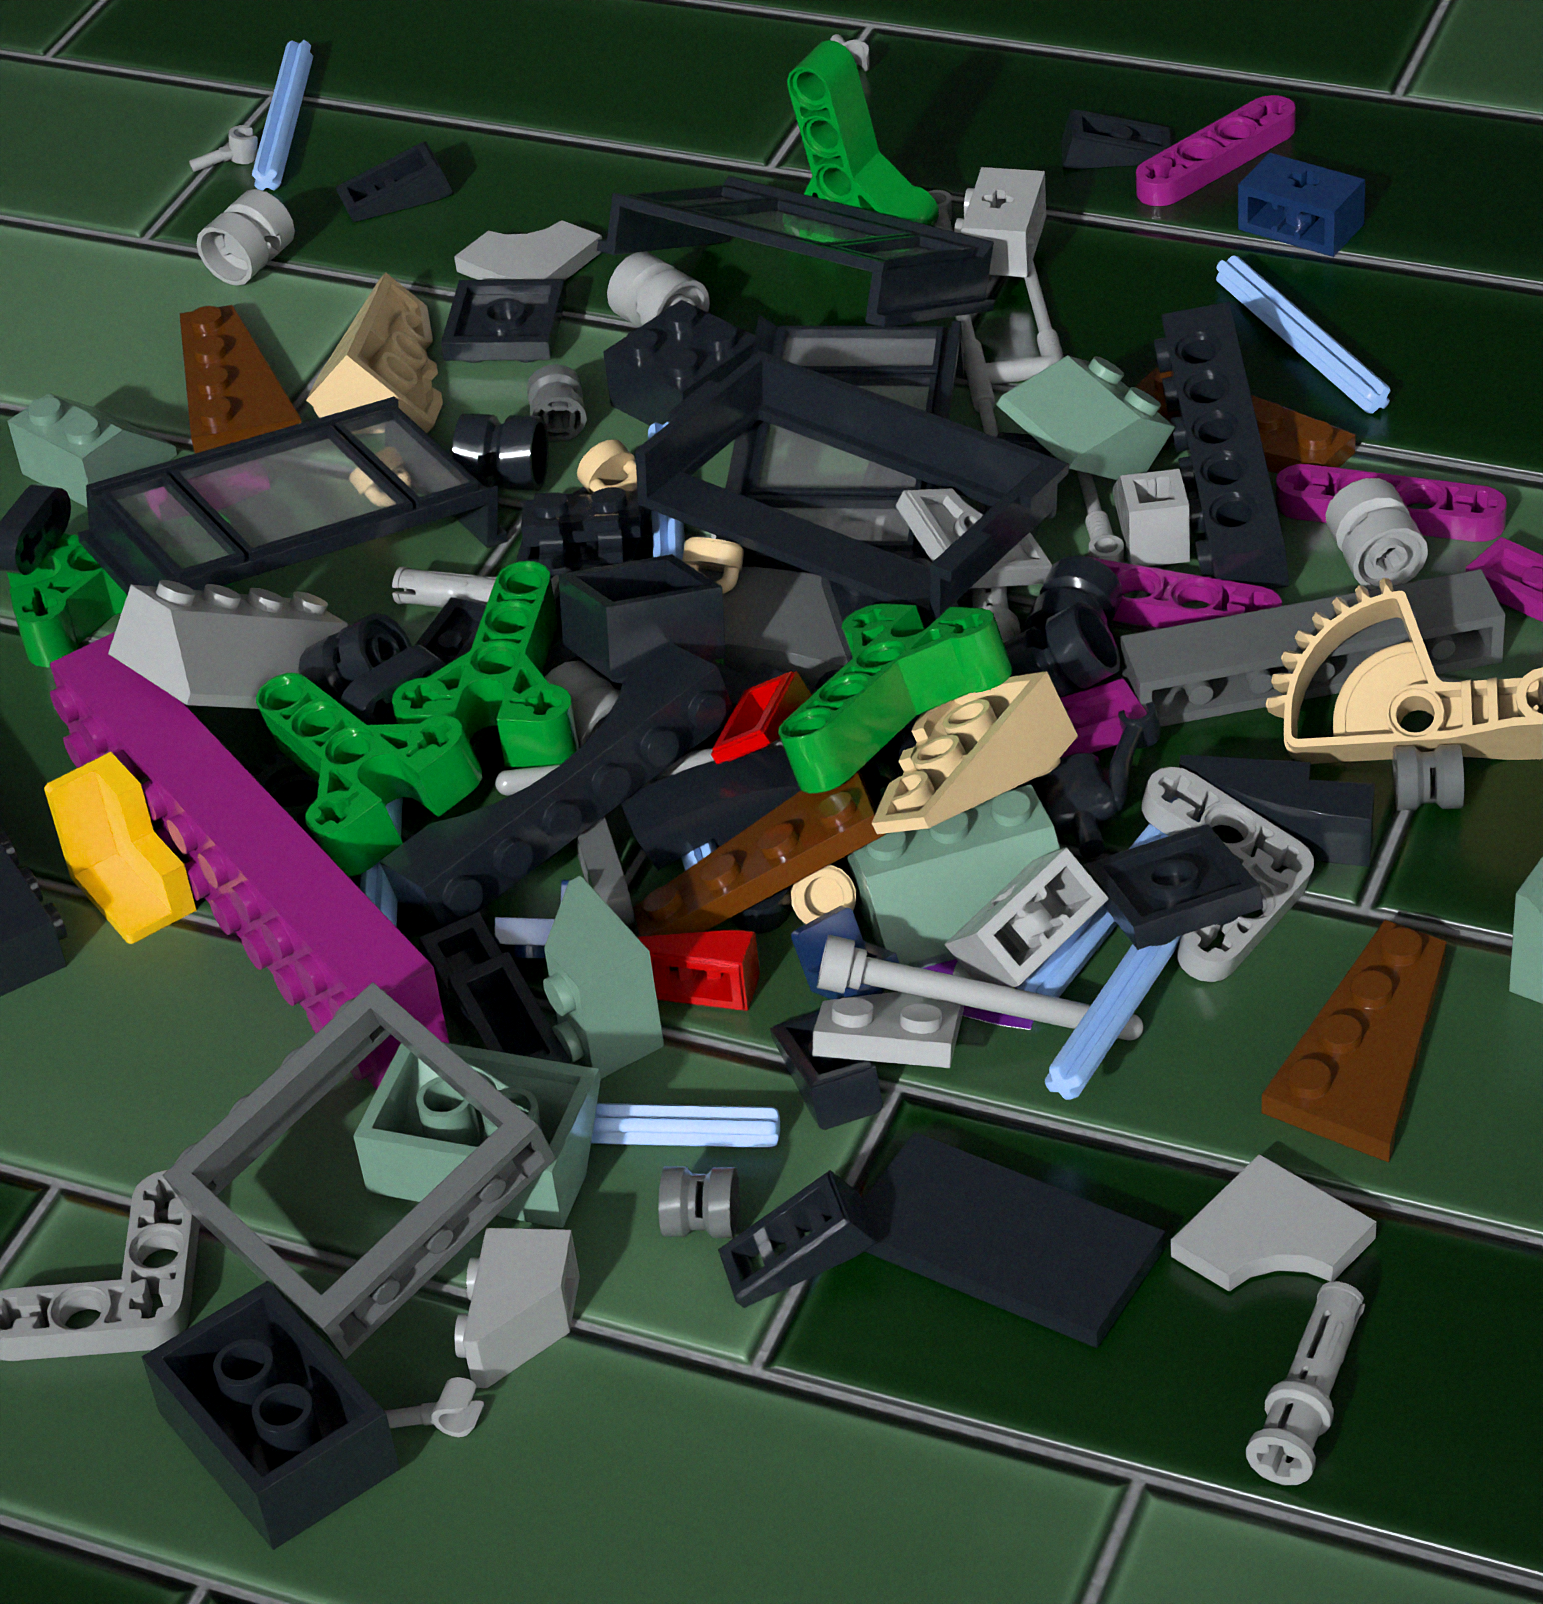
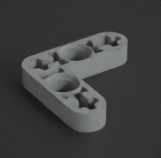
(1278, 848)
(123, 1303)

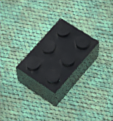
(271, 1414)

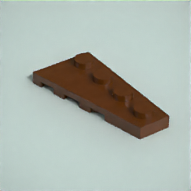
(228, 381)
(1285, 434)
(763, 859)
(1361, 1049)

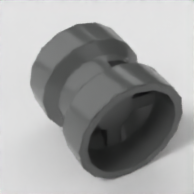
(558, 398)
(1412, 777)
(699, 1202)

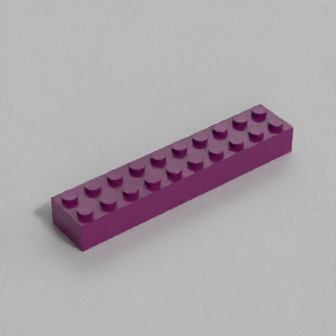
(245, 851)

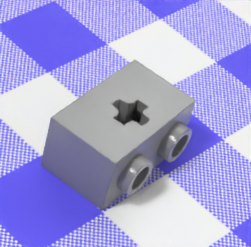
(1011, 212)
(1027, 920)

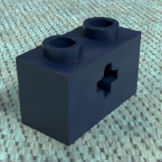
(1301, 204)

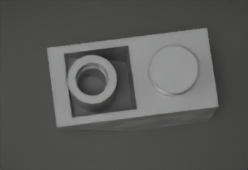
(1153, 517)
(519, 1300)

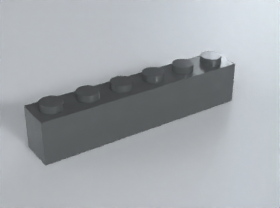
(1230, 660)

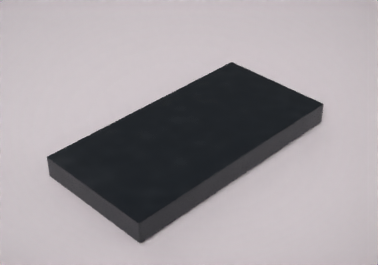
(1009, 1239)

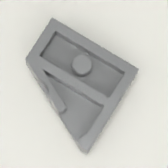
(888, 1029)

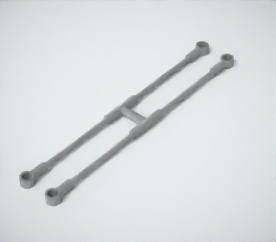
(983, 375)

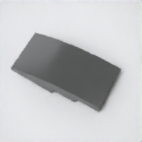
(779, 622)

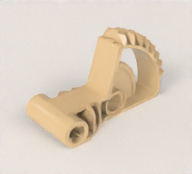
(1483, 716)

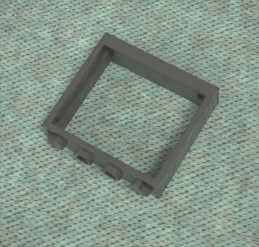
(419, 1241)

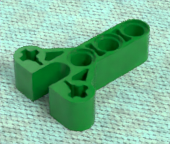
(843, 142)
(63, 601)
(503, 676)
(889, 681)
(364, 768)

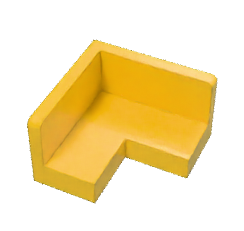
(115, 850)

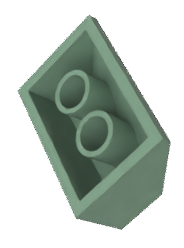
(933, 880)
(425, 1128)

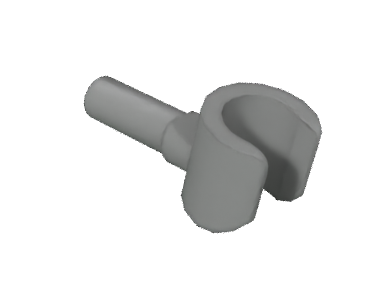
(857, 48)
(241, 149)
(452, 1413)

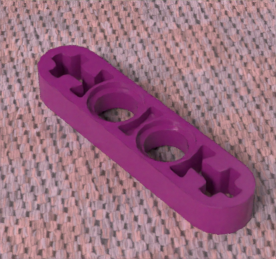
(1176, 172)
(1457, 512)
(1173, 589)

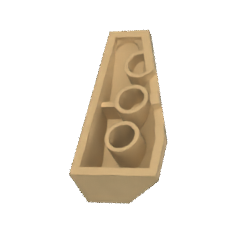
(382, 358)
(976, 752)

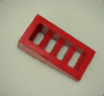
(759, 716)
(712, 967)

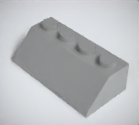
(217, 642)

